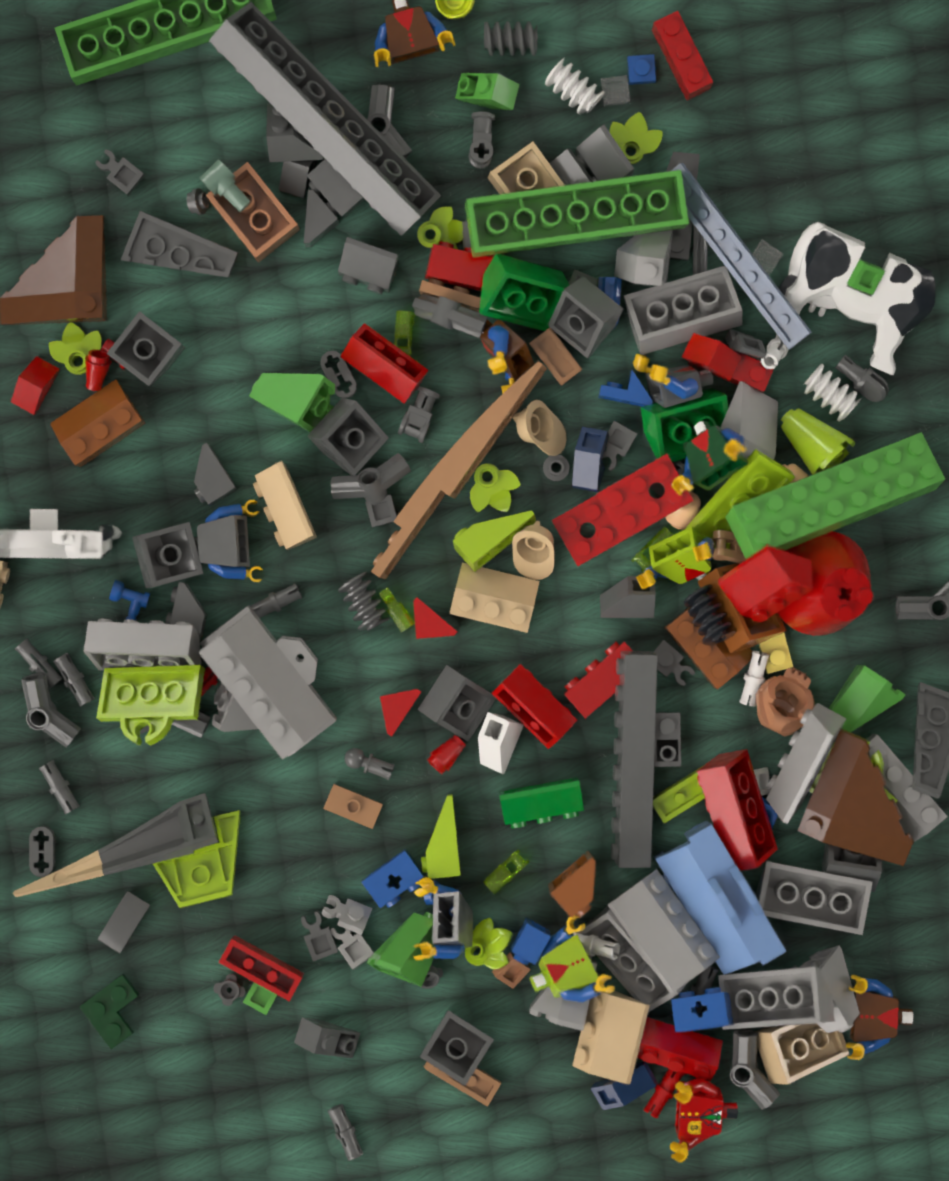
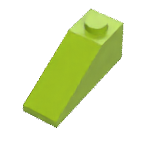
(489, 538)
(442, 850)

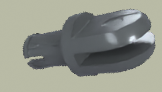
(865, 380)

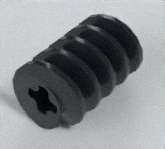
(707, 616)

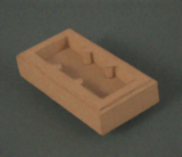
(555, 356)
(353, 806)

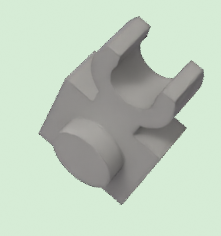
(351, 915)
(354, 948)

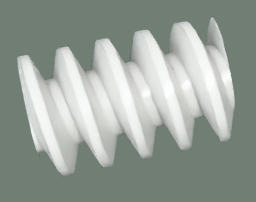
(573, 87)
(831, 393)

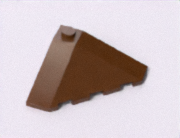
(65, 282)
(852, 806)

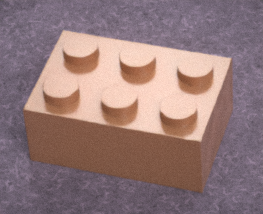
(263, 222)

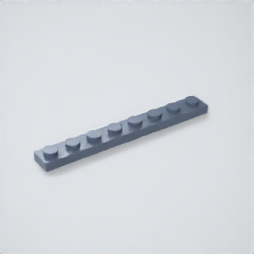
(742, 262)

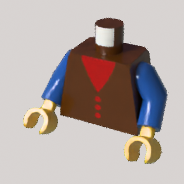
(409, 34)
(507, 352)
(877, 1017)

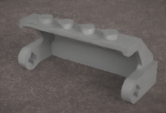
(269, 680)

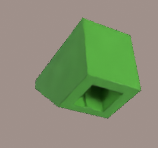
(487, 90)

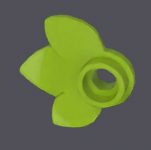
(636, 135)
(444, 226)
(74, 345)
(493, 492)
(492, 944)

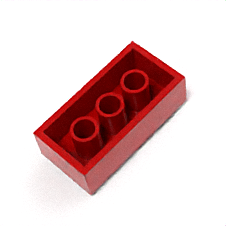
(737, 808)

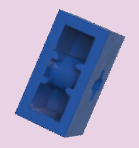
(377, 881)
(530, 942)
(686, 1015)

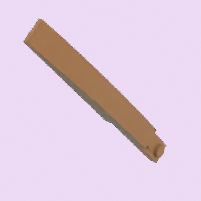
(455, 469)

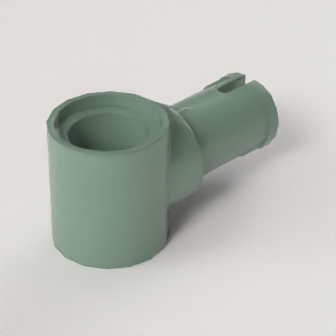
(221, 181)

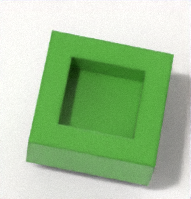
(866, 277)
(260, 998)

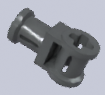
(481, 139)
(419, 416)

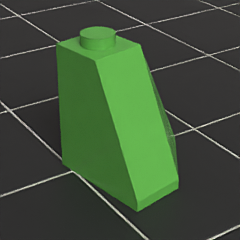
(297, 397)
(864, 697)
(397, 952)

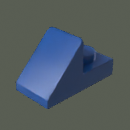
(634, 394)

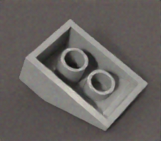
(754, 418)

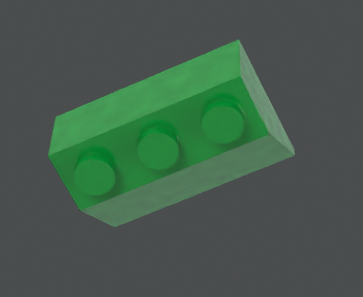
(521, 292)
(673, 427)
(541, 802)

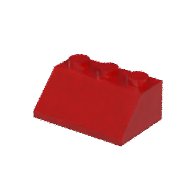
(767, 582)

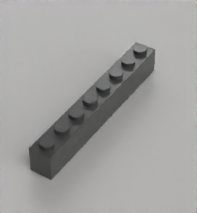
(635, 759)

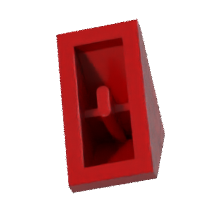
(711, 355)
(34, 385)
(428, 623)
(396, 707)

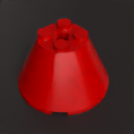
(839, 586)

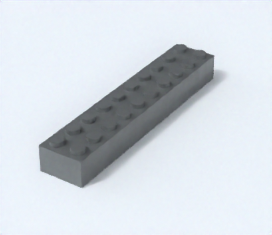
(324, 117)

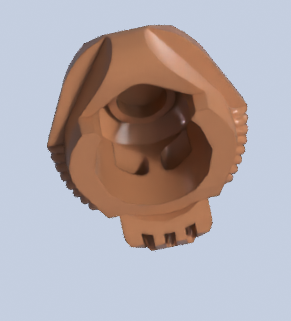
(784, 701)

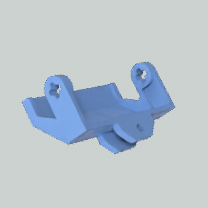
(719, 900)

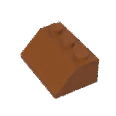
(97, 424)
(747, 631)
(712, 660)
(575, 886)

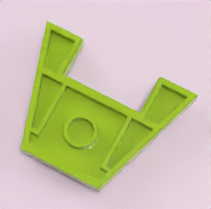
(208, 871)

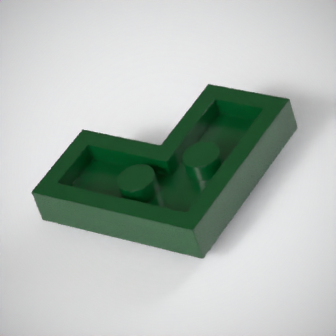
(104, 1009)

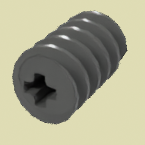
(510, 38)
(363, 603)

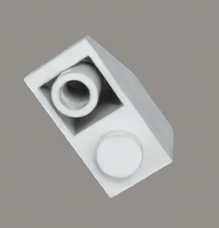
(498, 741)

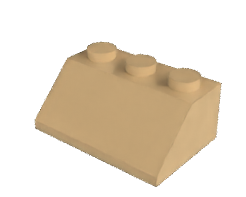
(524, 172)
(284, 506)
(494, 598)
(611, 1036)

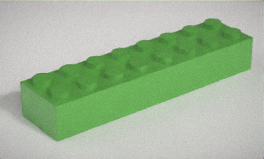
(143, 33)
(576, 213)
(836, 496)

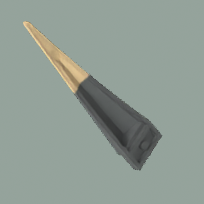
(167, 836)

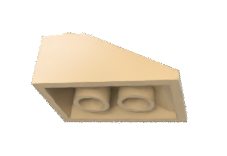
(798, 1050)

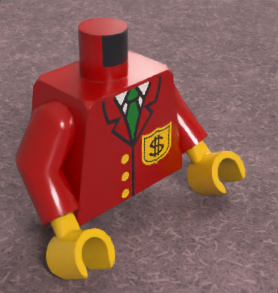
(698, 1114)

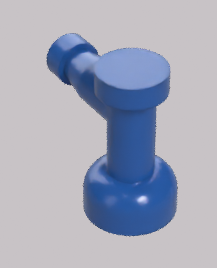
(137, 599)

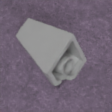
(645, 258)
(230, 714)
(835, 973)
(561, 1011)

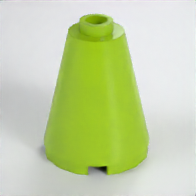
(815, 441)

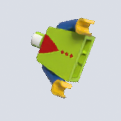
(679, 558)
(568, 968)

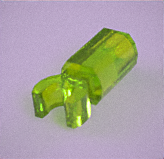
(397, 611)

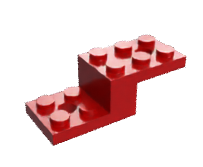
(621, 510)

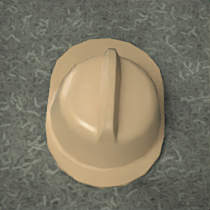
(542, 427)
(534, 552)

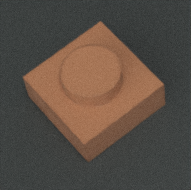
(512, 972)

